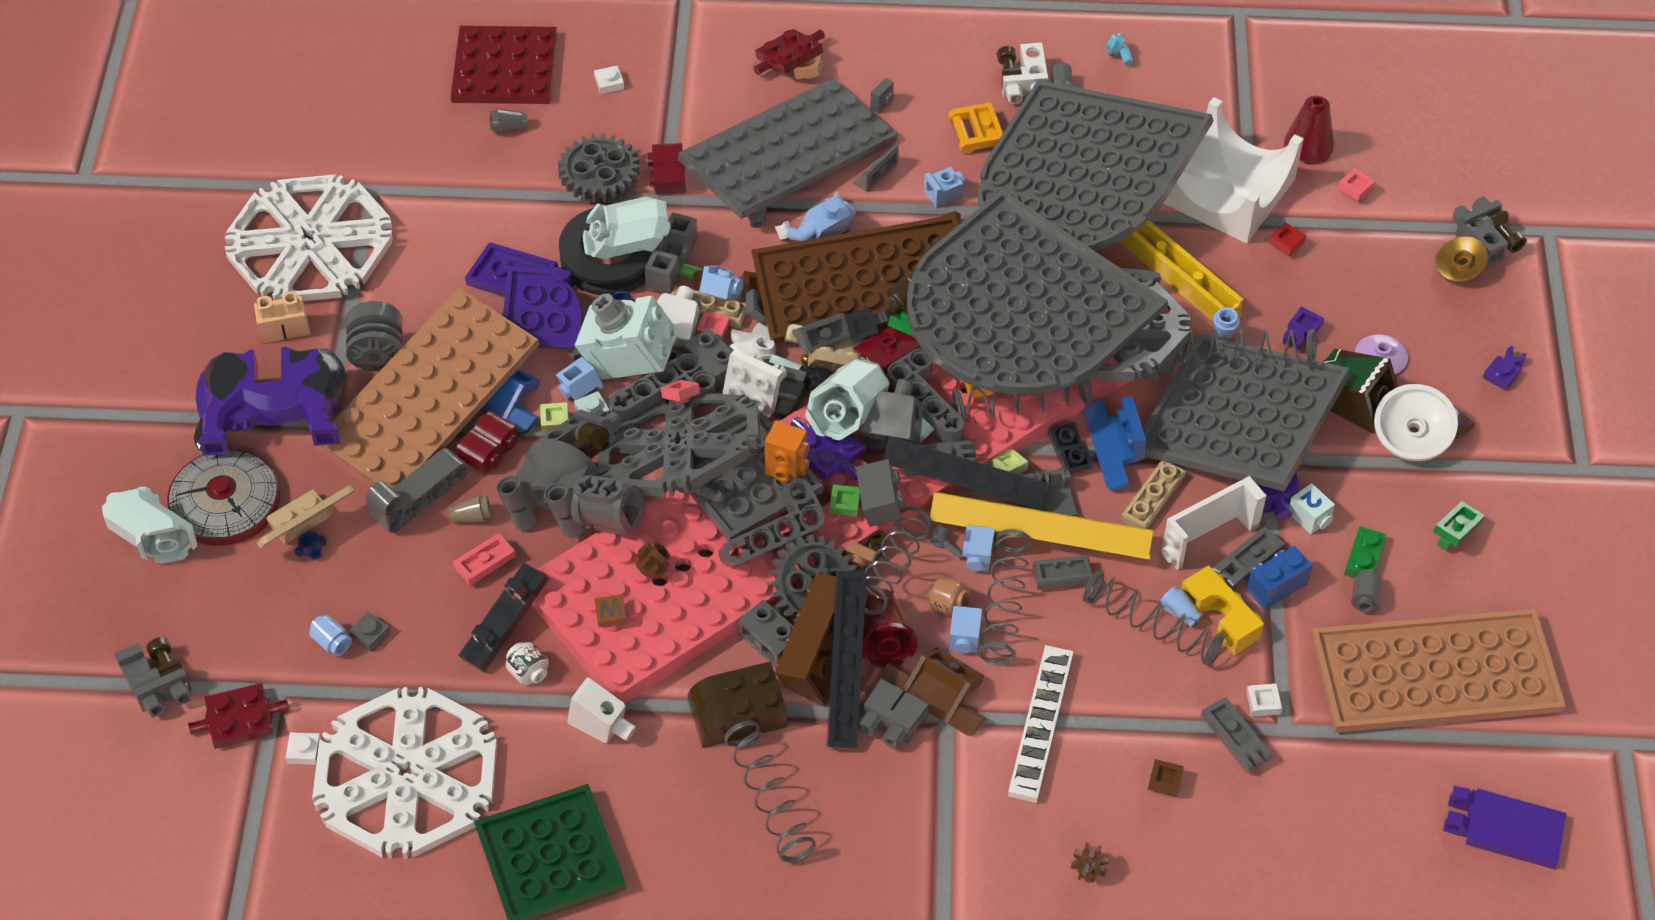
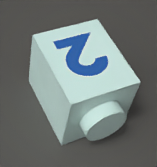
(1312, 509)

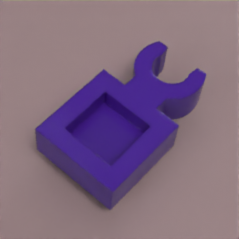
(1301, 324)
(1504, 370)

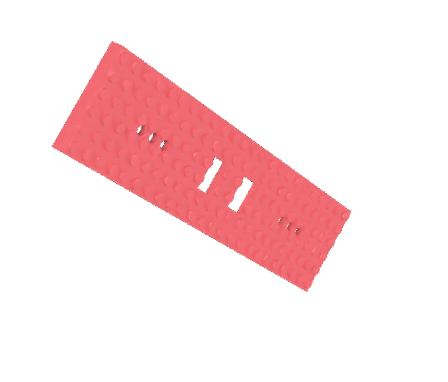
(703, 605)

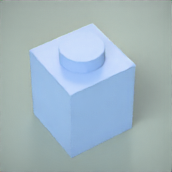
(965, 629)

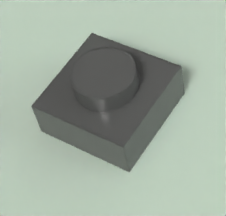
(882, 95)
(754, 306)
(369, 631)

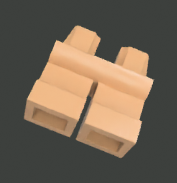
(285, 311)

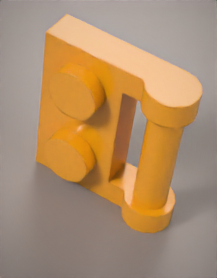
(984, 124)

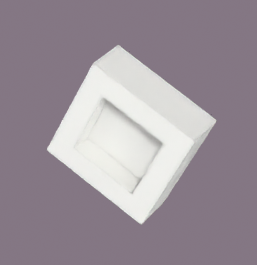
(609, 80)
(1264, 700)
(303, 748)

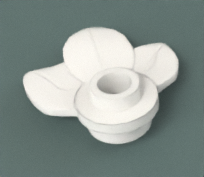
(755, 342)

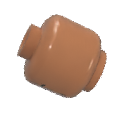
(946, 594)

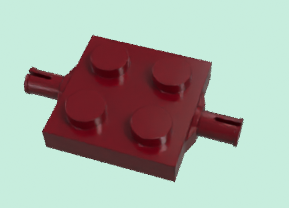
(788, 51)
(238, 715)

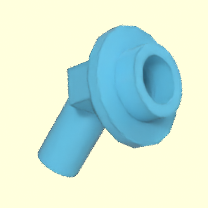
(1117, 46)

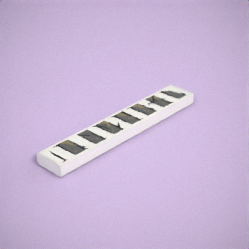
(1040, 724)

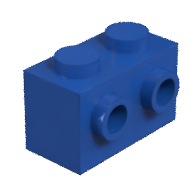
(1279, 577)

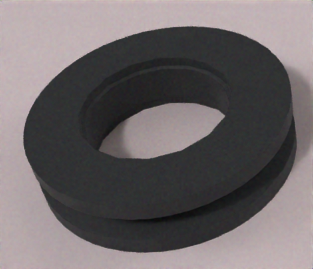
(596, 277)

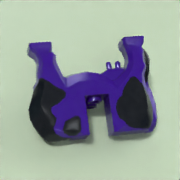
(234, 400)

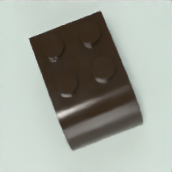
(737, 697)

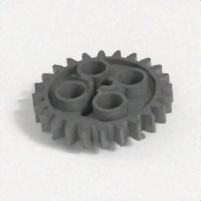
(599, 168)
(827, 562)

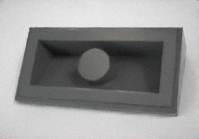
(878, 169)
(822, 333)

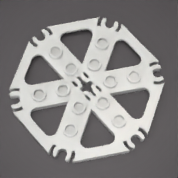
(319, 224)
(404, 791)

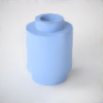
(330, 635)

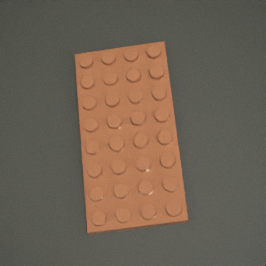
(430, 389)
(1436, 670)

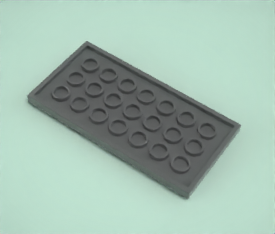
(787, 147)

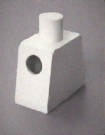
(682, 312)
(598, 713)

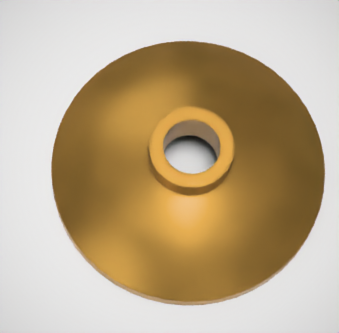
(1457, 252)

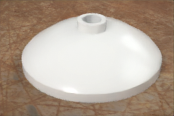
(1420, 408)

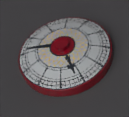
(225, 496)

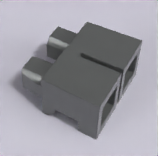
(790, 391)
(893, 713)

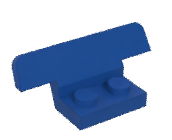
(509, 396)
(1116, 440)

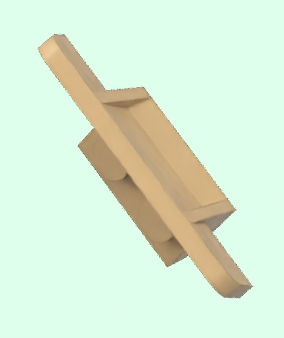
(828, 357)
(301, 515)

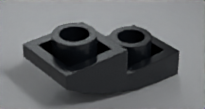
(1069, 448)

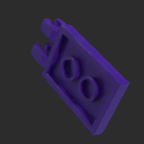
(491, 268)
(1506, 825)

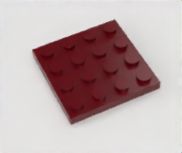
(504, 64)

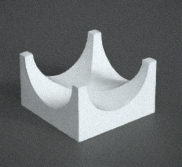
(1233, 181)

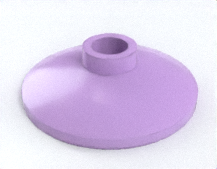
(1385, 347)

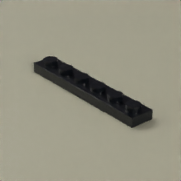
(965, 473)
(846, 659)

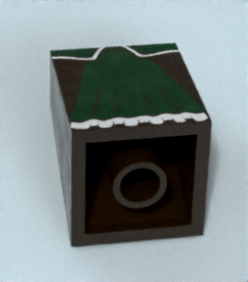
(1368, 383)

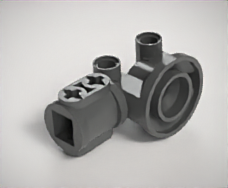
(572, 489)

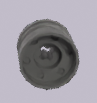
(373, 334)

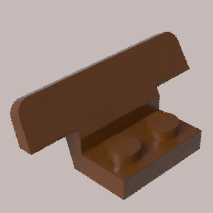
(943, 685)

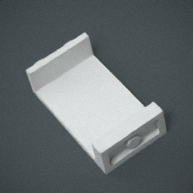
(1239, 500)

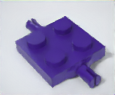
(831, 455)

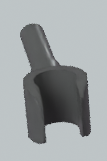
(939, 539)

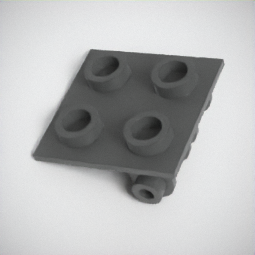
(1058, 495)

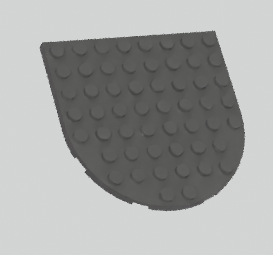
(1092, 159)
(1022, 302)

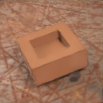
(810, 69)
(860, 554)

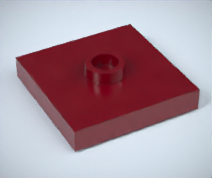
(887, 347)

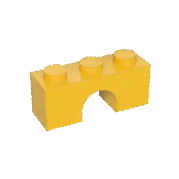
(1210, 592)

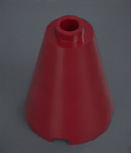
(1316, 128)
(887, 634)

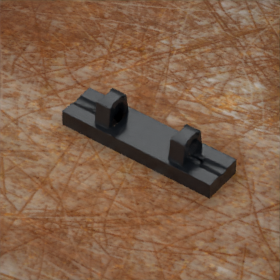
(503, 617)

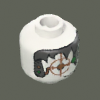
(527, 663)

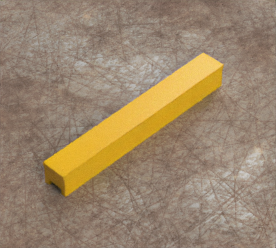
(1181, 270)
(1043, 525)

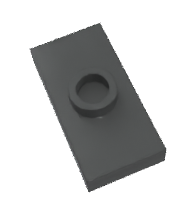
(1062, 572)

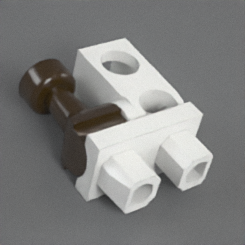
(1019, 81)

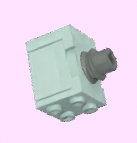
(626, 337)

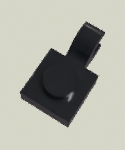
(865, 323)
(815, 376)

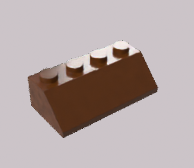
(808, 649)

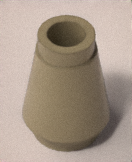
(472, 510)

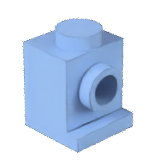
(944, 186)
(721, 283)
(578, 379)
(978, 547)

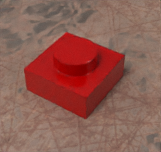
(1287, 239)

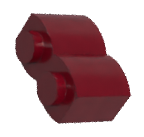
(668, 171)
(487, 442)

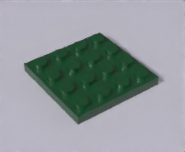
(550, 855)

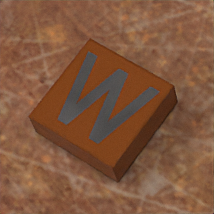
(610, 611)

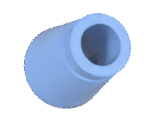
(1226, 323)
(1177, 603)

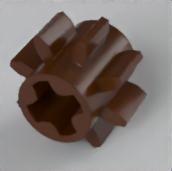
(653, 560)
(1084, 856)

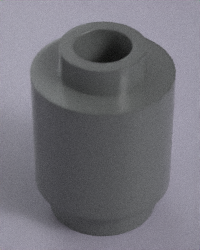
(1366, 591)

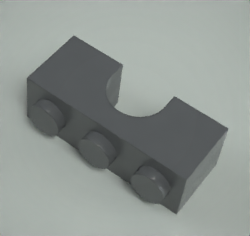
(666, 265)

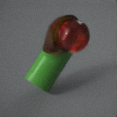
(693, 273)

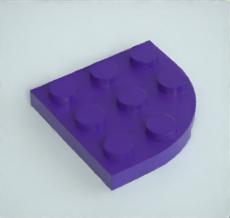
(543, 306)

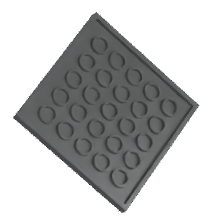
(1243, 414)

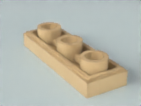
(727, 307)
(1153, 495)

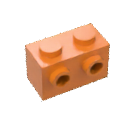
(786, 452)

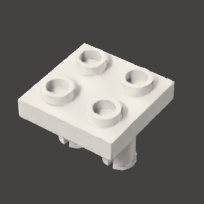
(754, 379)

